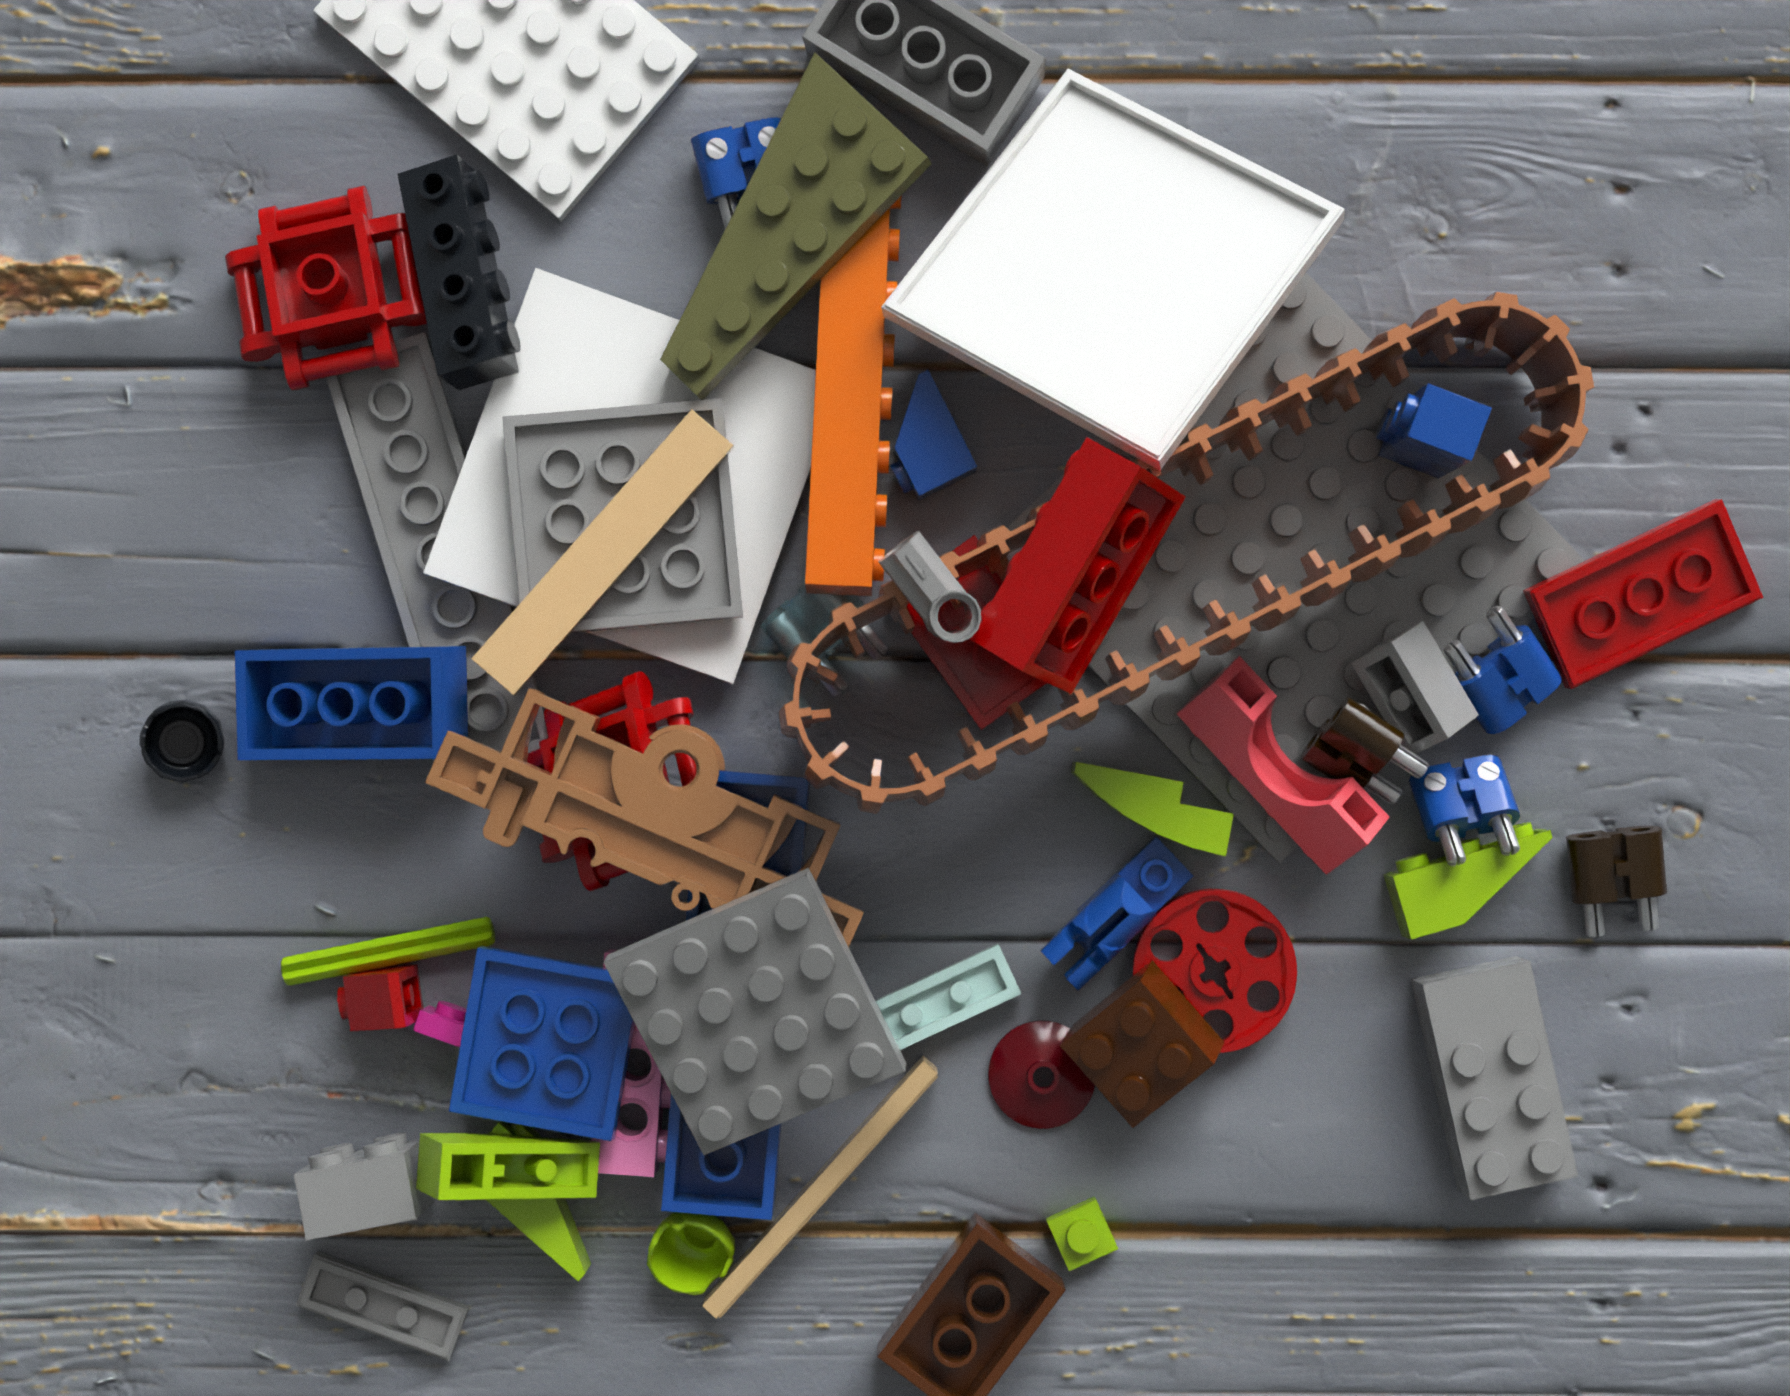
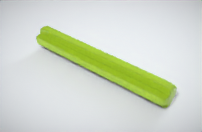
(387, 951)

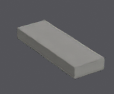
(382, 1305)

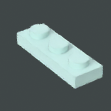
(948, 996)

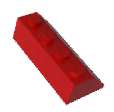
(1077, 566)

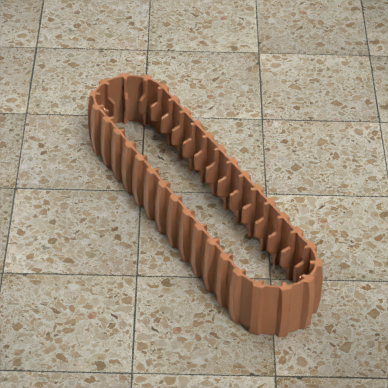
(1498, 321)

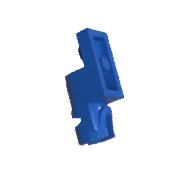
(1118, 911)

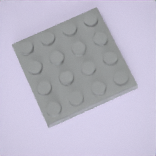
(574, 464)
(755, 1012)

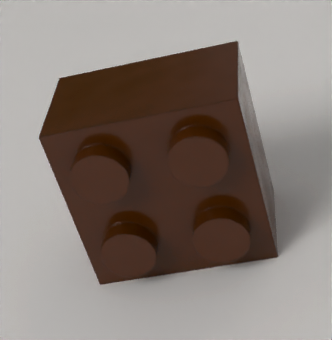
(1142, 1044)

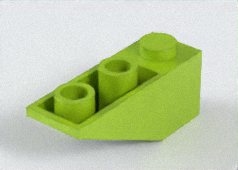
(1439, 896)

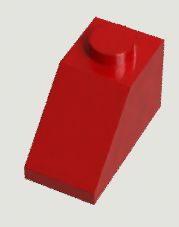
(381, 998)

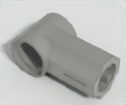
(928, 585)

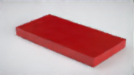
(1643, 594)

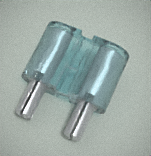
(805, 618)

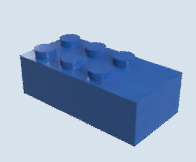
(349, 702)

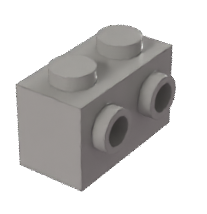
(1415, 688)

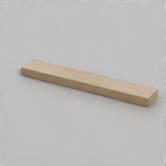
(602, 552)
(820, 1187)

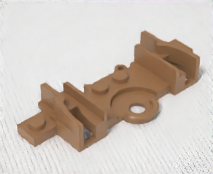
(628, 808)

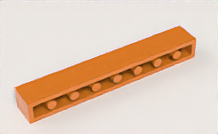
(848, 417)

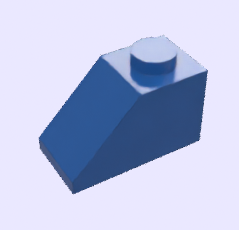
(929, 444)

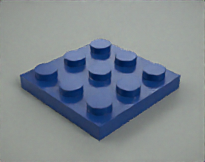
(543, 1045)

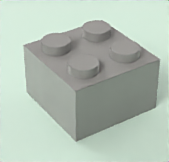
(360, 1188)

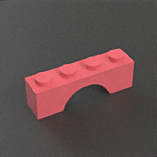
(1320, 814)

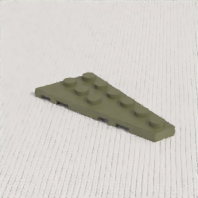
(808, 202)

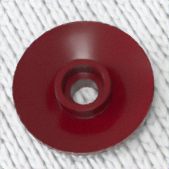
(1012, 1071)

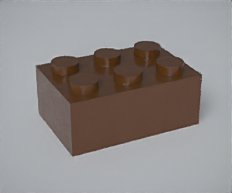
(970, 1314)

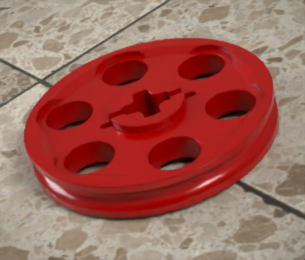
(1229, 944)

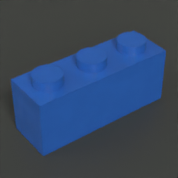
(1432, 430)

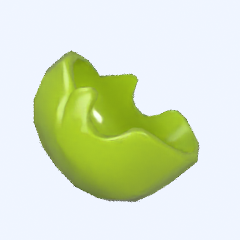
(690, 1252)

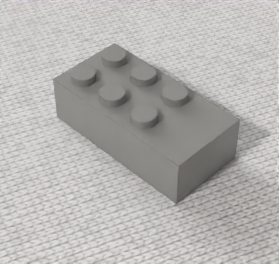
(931, 66)
(1494, 1077)

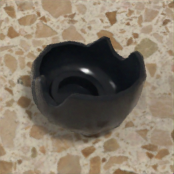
(182, 740)

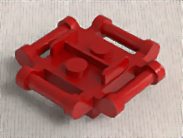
(325, 287)
(627, 727)

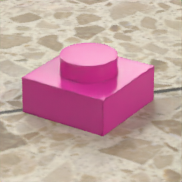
(442, 1022)

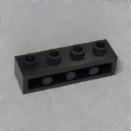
(459, 272)

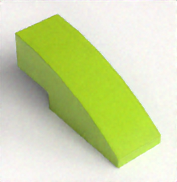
(1157, 807)

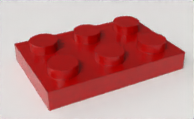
(974, 674)

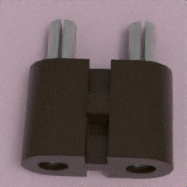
(1358, 747)
(1615, 867)

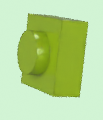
(1081, 1233)

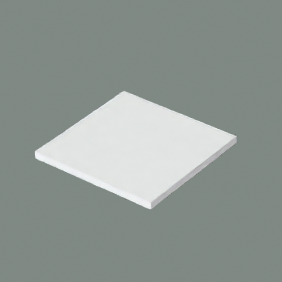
(1114, 267)
(606, 353)

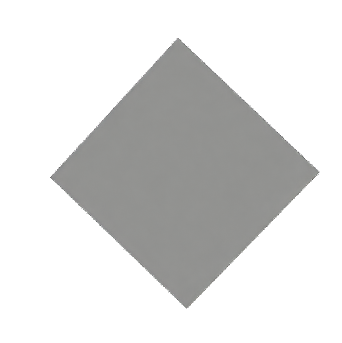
(1300, 499)

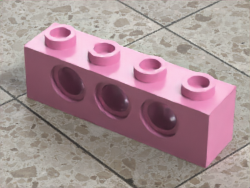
(643, 1149)

